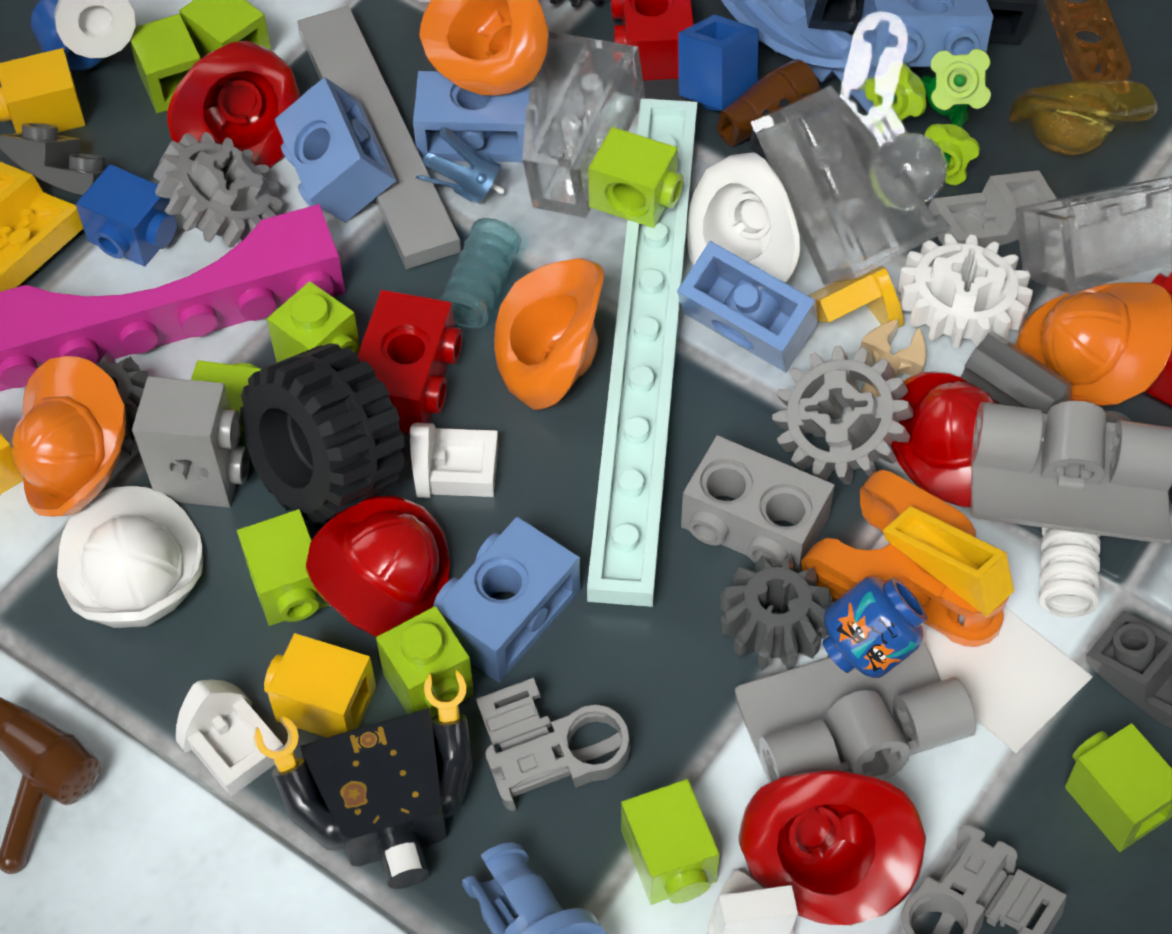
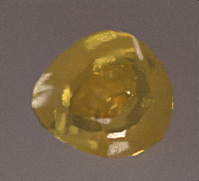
(1082, 113)

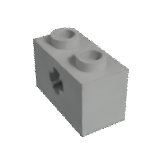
(190, 441)

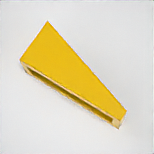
(954, 557)

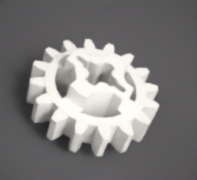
(964, 290)

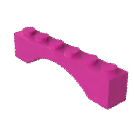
(237, 288)

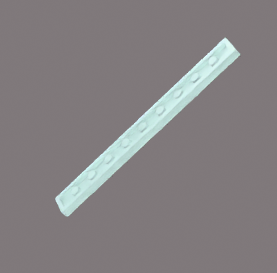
(642, 382)

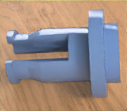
(521, 900)

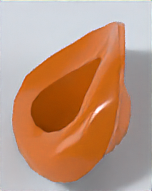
(485, 43)
(548, 330)
(1103, 339)
(68, 435)

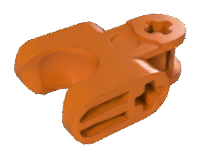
(842, 566)

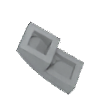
(992, 212)

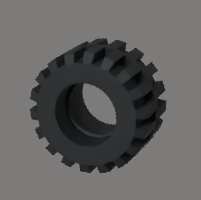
(322, 431)

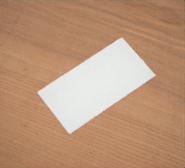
(1012, 680)

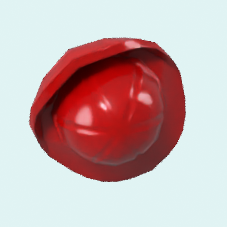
(235, 97)
(940, 434)
(379, 562)
(856, 837)

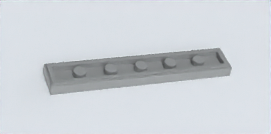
(410, 205)

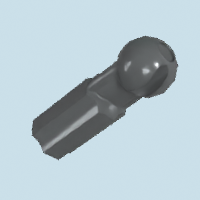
(1018, 378)

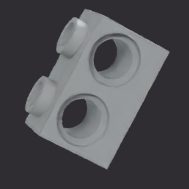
(762, 494)

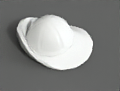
(745, 212)
(128, 557)

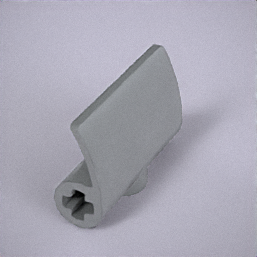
(1072, 471)
(850, 721)

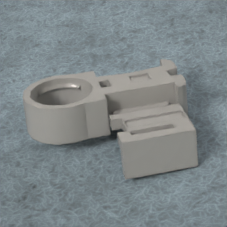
(535, 756)
(987, 891)

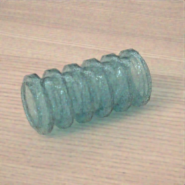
(481, 271)

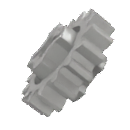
(216, 188)
(821, 399)

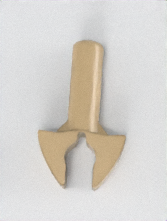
(905, 361)

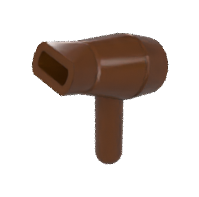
(782, 82)
(50, 765)

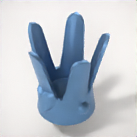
(472, 181)

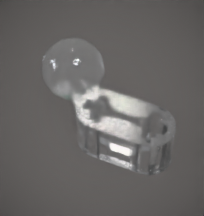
(906, 151)

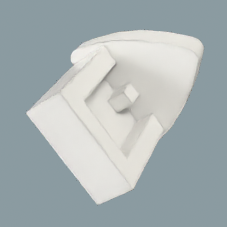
(453, 461)
(219, 729)
(750, 909)

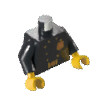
(380, 786)

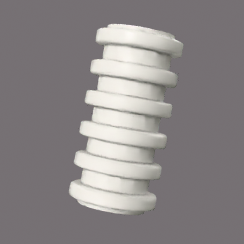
(1069, 572)

